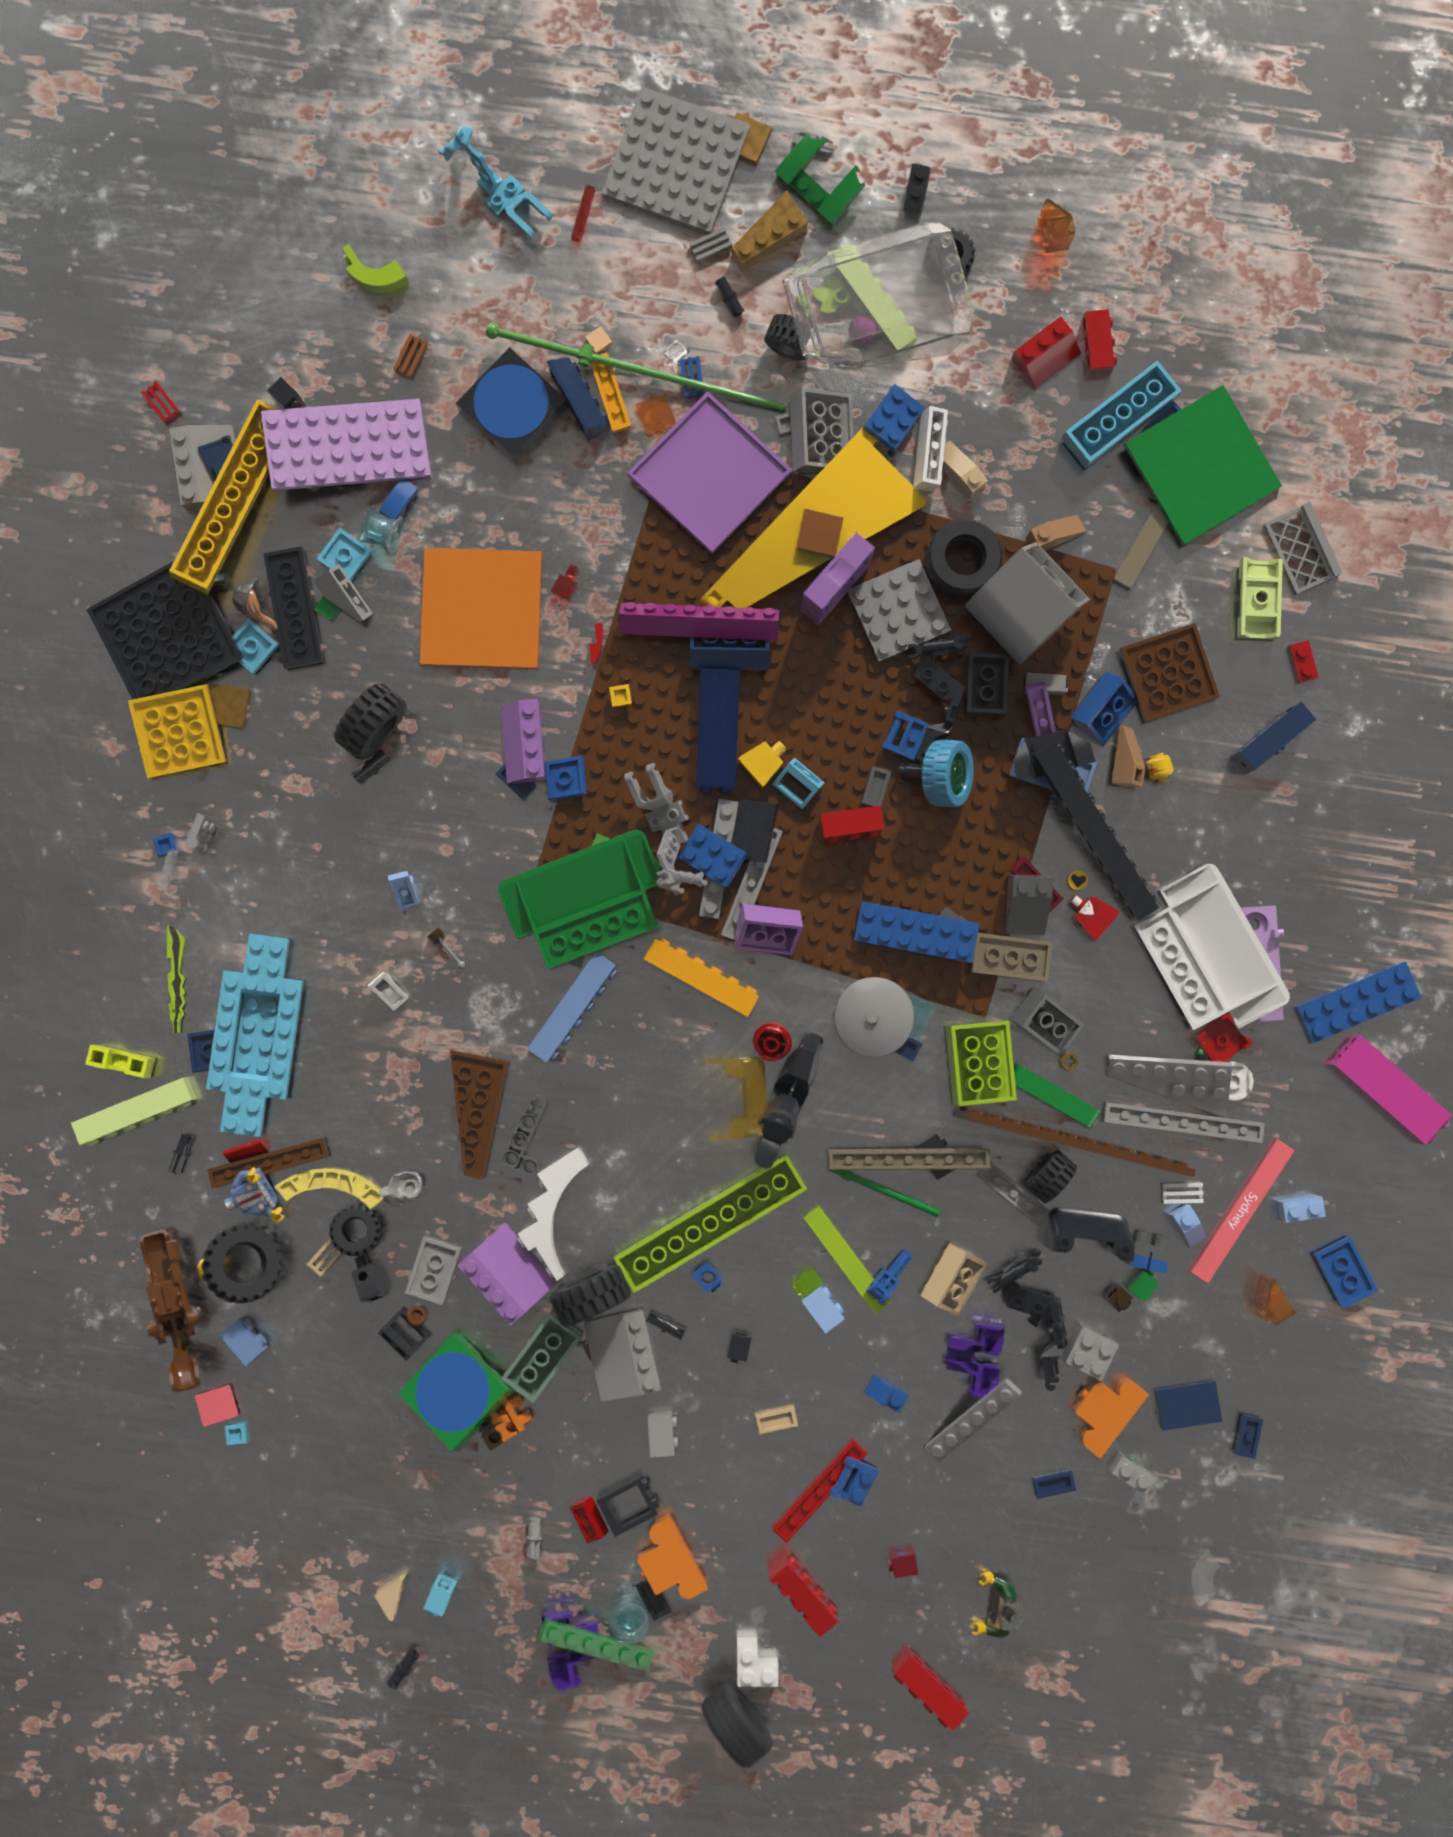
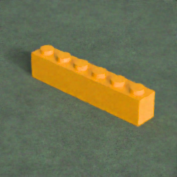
(701, 977)

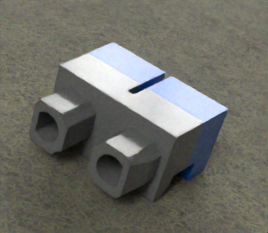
(1150, 1256)

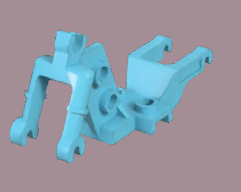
(502, 194)

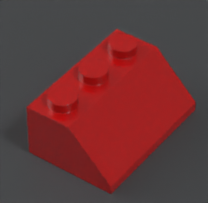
(1047, 352)

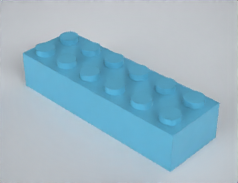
(1121, 414)

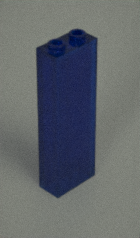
(717, 730)

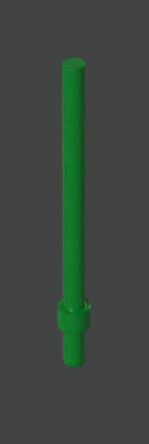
(849, 1175)

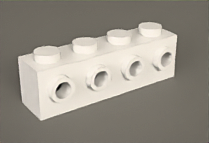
(930, 449)

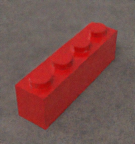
(931, 1690)

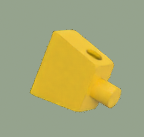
(763, 762)

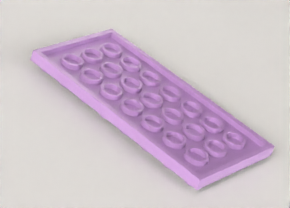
(345, 444)

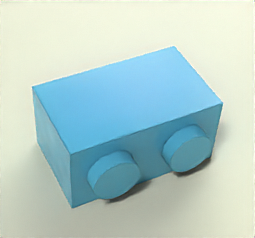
(440, 1595)

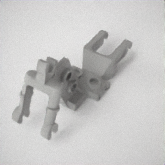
(667, 818)

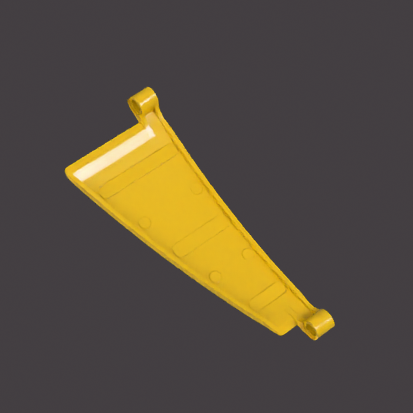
(853, 486)

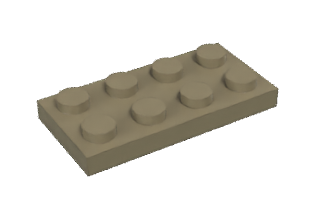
(1012, 957)

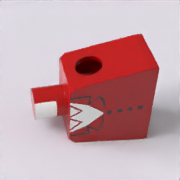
(1093, 916)

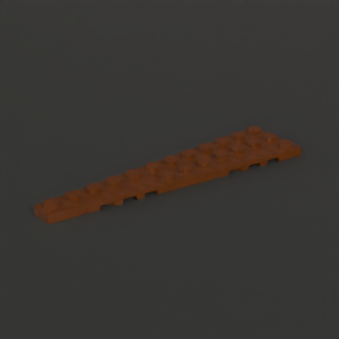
(1071, 1140)

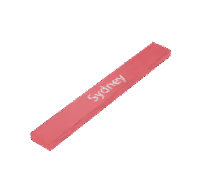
(1242, 1210)

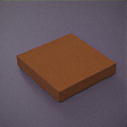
(819, 533)

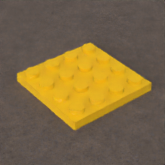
(177, 731)

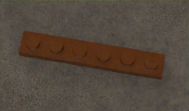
(270, 1161)

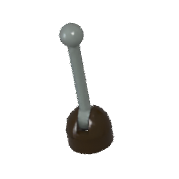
(437, 937)

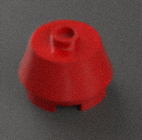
(772, 1041)

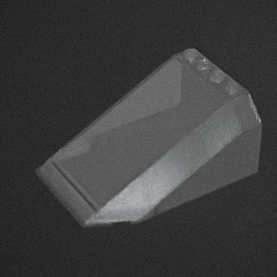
(882, 300)

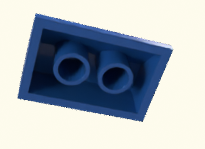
(1105, 708)

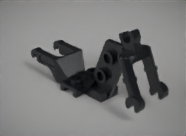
(941, 684)
(1039, 1306)

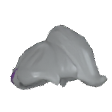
(402, 1188)

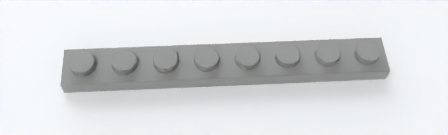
(1183, 1122)

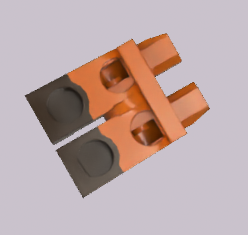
(508, 1422)

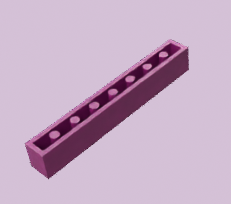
(699, 621)

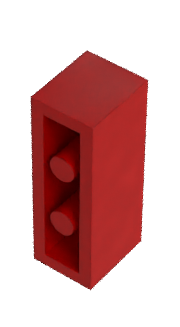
(1099, 342)

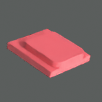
(216, 1405)

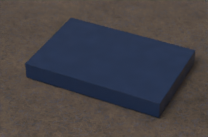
(1188, 1405)

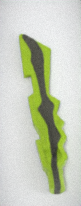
(175, 950)

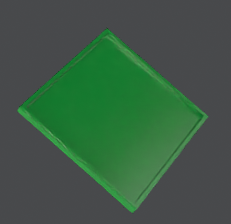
(1202, 465)

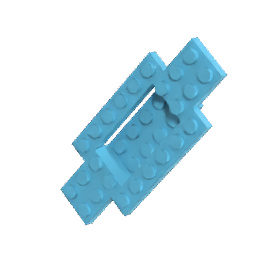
(264, 1035)

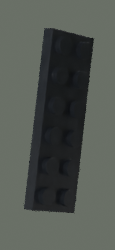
(293, 607)

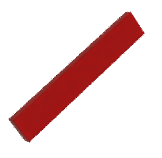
(816, 1493)

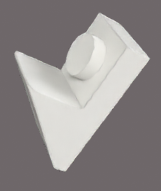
(388, 990)

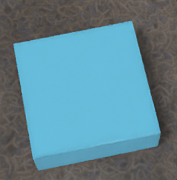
(236, 1434)

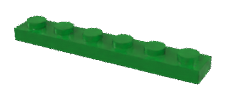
(595, 1645)

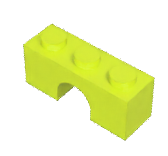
(120, 1060)

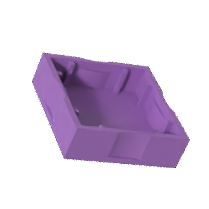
(837, 579)

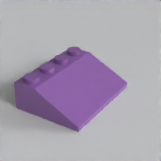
(507, 1274)

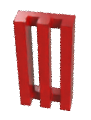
(151, 390)

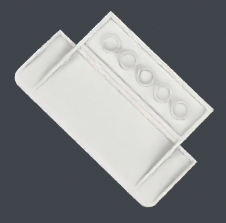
(1211, 952)

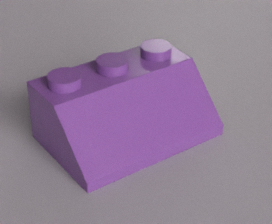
(768, 929)

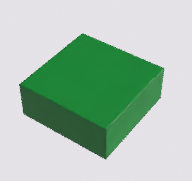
(327, 608)

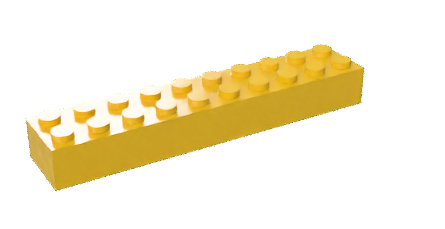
(225, 506)

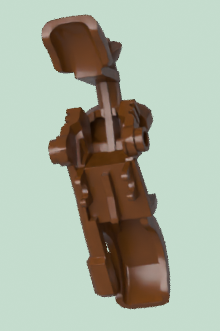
(170, 1307)

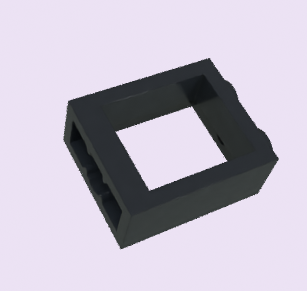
(609, 1513)

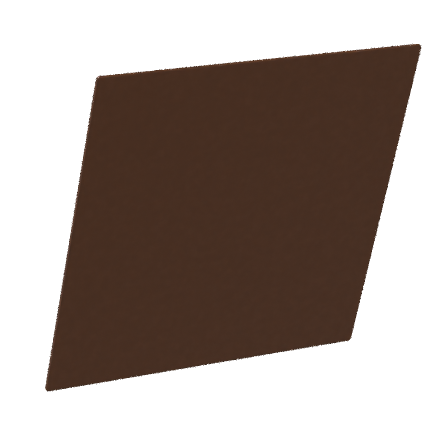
(832, 715)

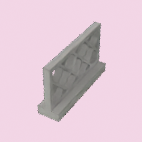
(1319, 541)

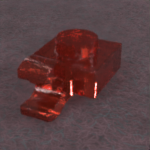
(565, 585)

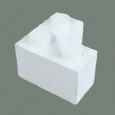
(754, 1670)

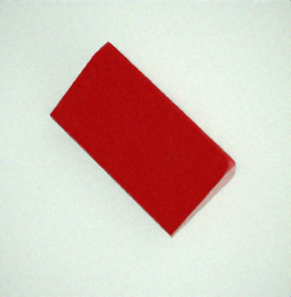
(246, 1150)
(589, 1519)

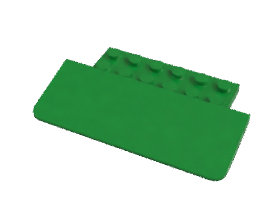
(584, 898)

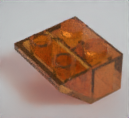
(1056, 227)

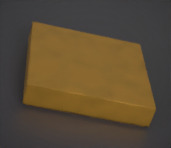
(755, 140)
(229, 704)

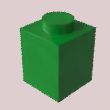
(1143, 1284)

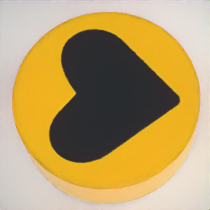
(1077, 880)

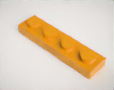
(611, 396)

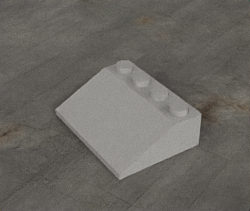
(819, 427)
(191, 471)
(622, 1355)

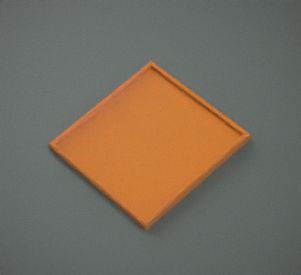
(481, 608)

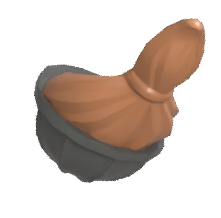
(246, 602)

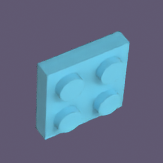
(346, 552)
(254, 645)

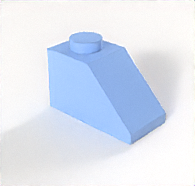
(1188, 1224)

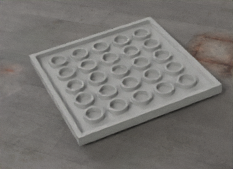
(675, 160)

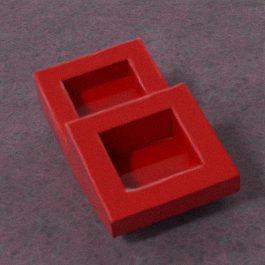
(596, 648)

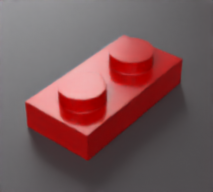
(1303, 661)

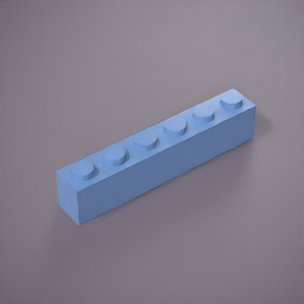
(571, 1007)

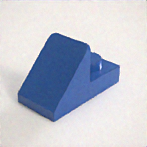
(886, 1394)

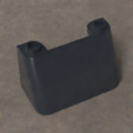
(1068, 1224)

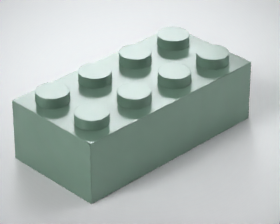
(541, 1357)

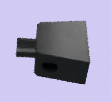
(372, 1287)

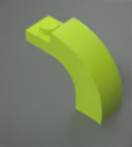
(375, 280)

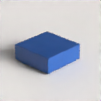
(165, 843)

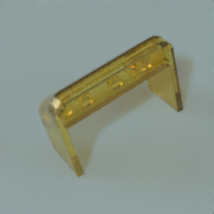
(754, 1095)

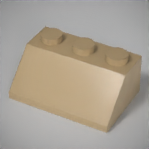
(953, 1279)

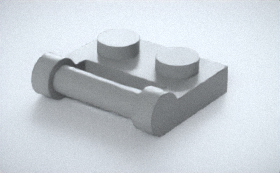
(201, 829)

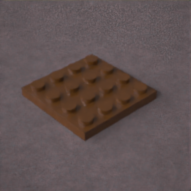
(1169, 672)

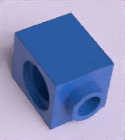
(704, 1268)

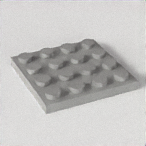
(898, 610)

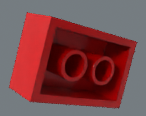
(851, 824)

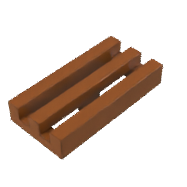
(417, 341)

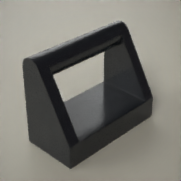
(397, 1341)

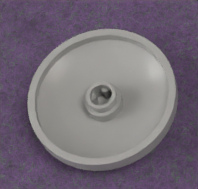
(874, 1017)

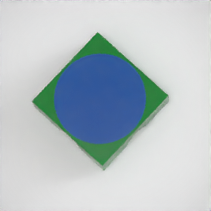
(455, 1392)

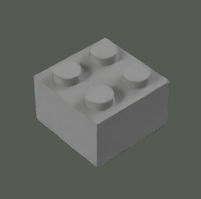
(1090, 1352)

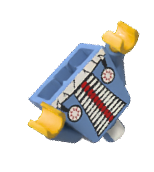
(254, 1195)

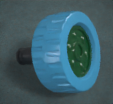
(944, 773)

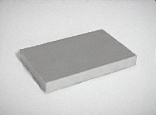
(433, 1270)

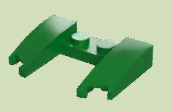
(793, 173)

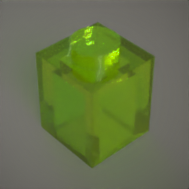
(806, 1281)

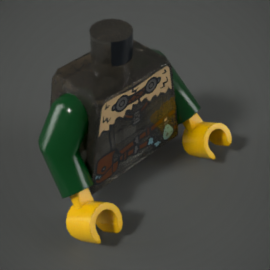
(1003, 1611)

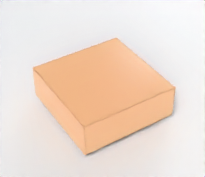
(598, 340)

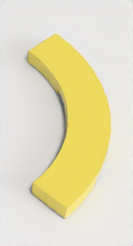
(330, 1179)

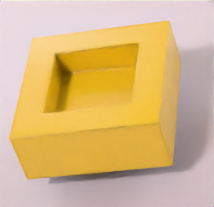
(620, 695)

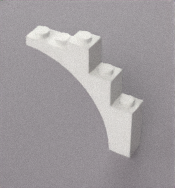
(543, 1208)

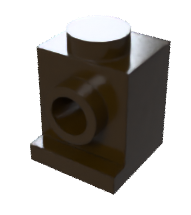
(1118, 1298)

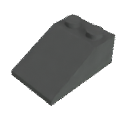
(1028, 904)
(1047, 1021)

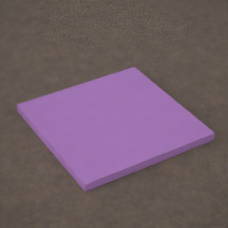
(709, 472)

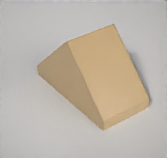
(389, 1596)

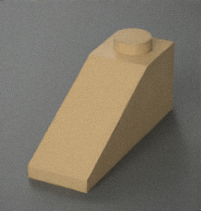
(963, 470)

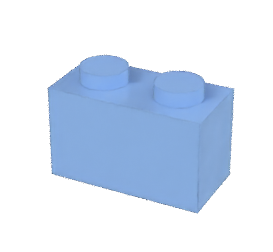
(1300, 1208)
(823, 1309)

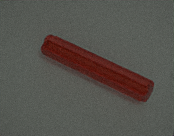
(583, 212)

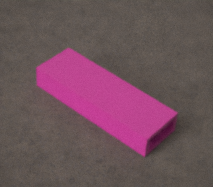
(1390, 1090)

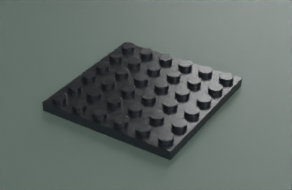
(163, 634)

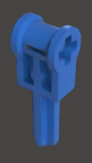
(886, 1280)

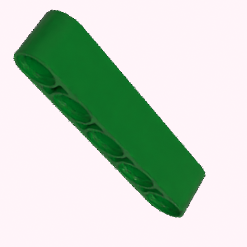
(1055, 1097)

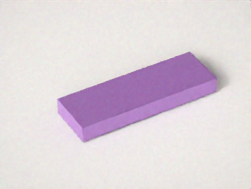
(1040, 709)

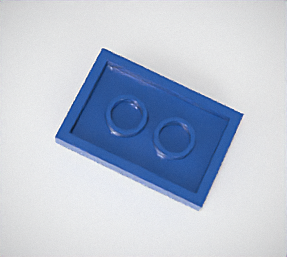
(893, 417)
(713, 855)
(1345, 1272)

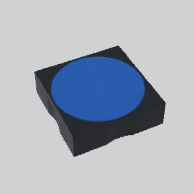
(512, 404)

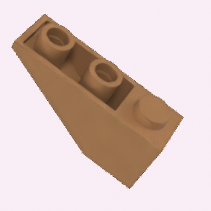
(1128, 764)

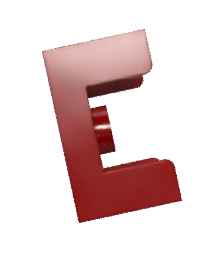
(1221, 1039)

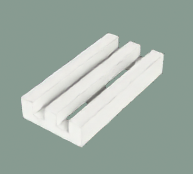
(1199, 1193)

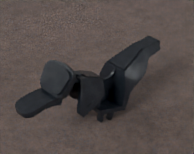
(787, 1098)

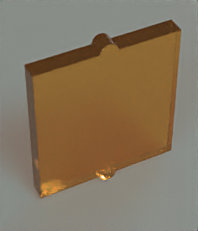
(656, 414)

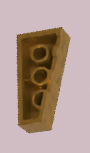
(772, 231)

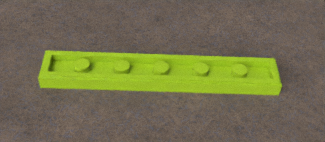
(843, 1256)

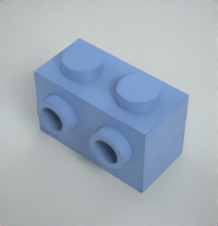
(244, 1340)

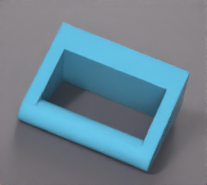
(802, 774)

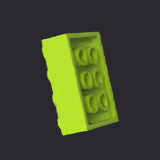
(980, 1063)

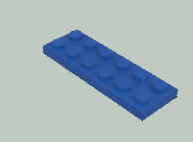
(917, 932)
(1358, 1002)

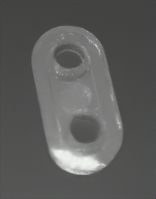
(1094, 667)

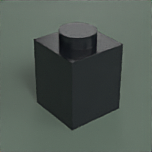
(739, 1347)

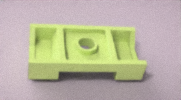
(1256, 618)

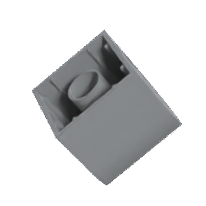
(1026, 602)

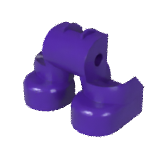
(962, 1356)
(562, 1664)

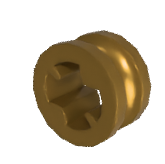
(1073, 1066)

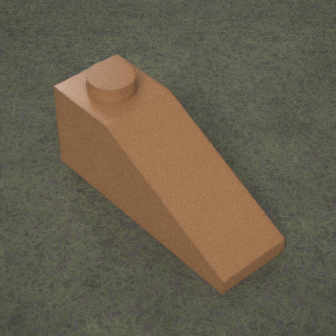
(1056, 532)

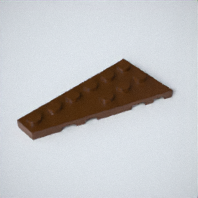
(477, 1098)

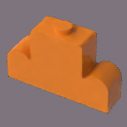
(1106, 1412)
(670, 1561)

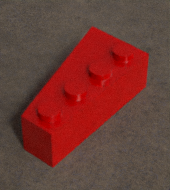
(803, 1595)

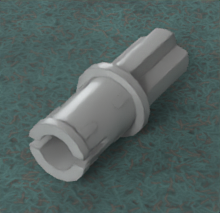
(534, 1538)

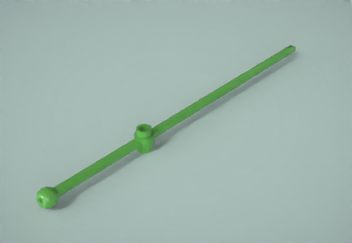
(587, 355)

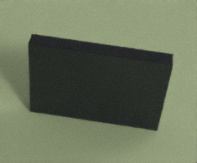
(755, 829)

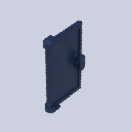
(215, 454)

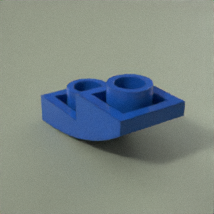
(397, 500)

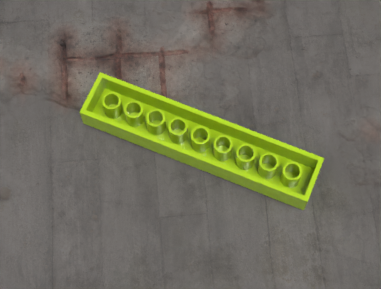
(709, 1223)

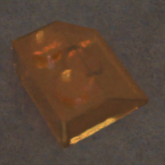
(1271, 1301)

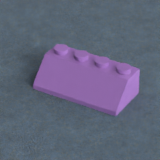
(523, 741)

